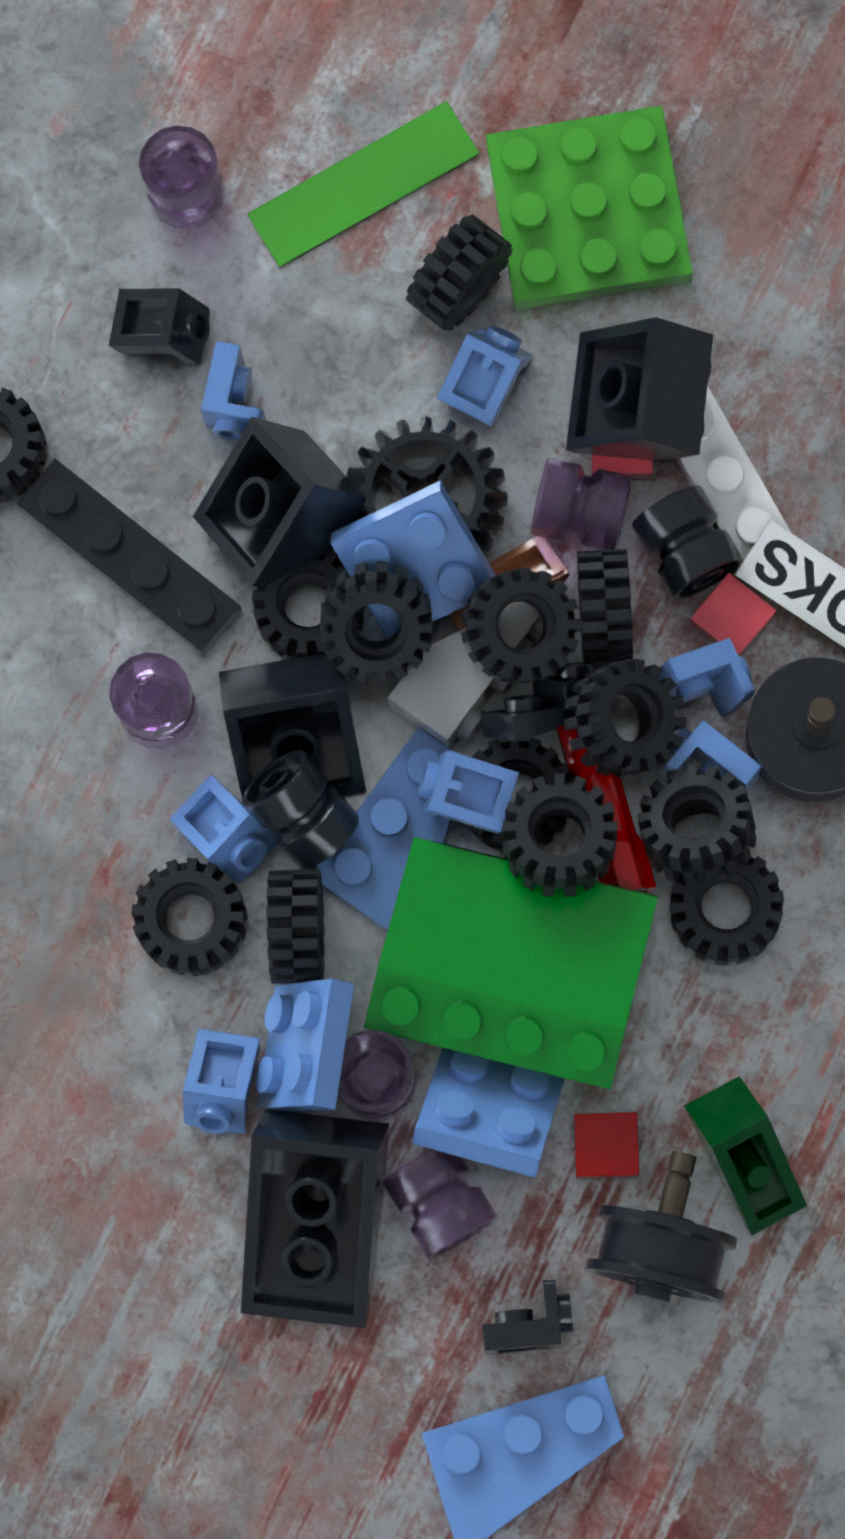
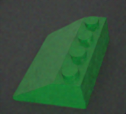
(508, 970)

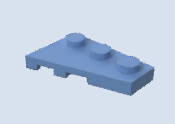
(373, 860)
(519, 1453)

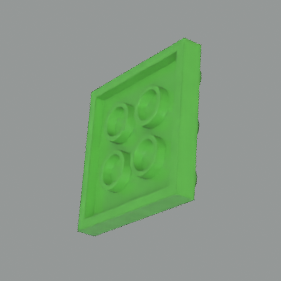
(589, 207)

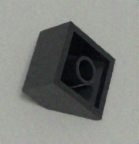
(640, 391)
(276, 502)
(291, 708)

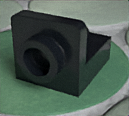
(160, 323)
(519, 1332)

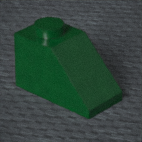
(746, 1154)

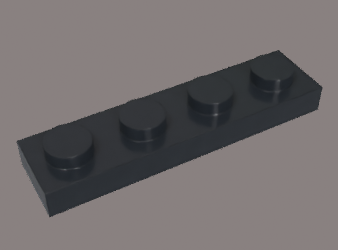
(129, 557)

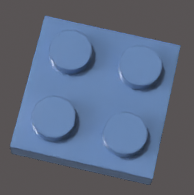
(427, 540)
(304, 1046)
(488, 1112)

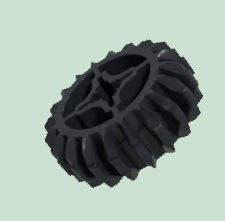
(451, 457)

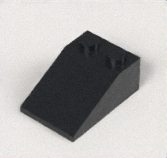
(313, 1217)

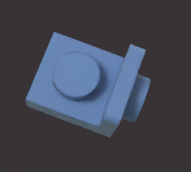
(484, 373)
(226, 385)
(712, 670)
(715, 750)
(467, 790)
(224, 829)
(220, 1081)

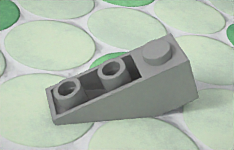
(450, 689)

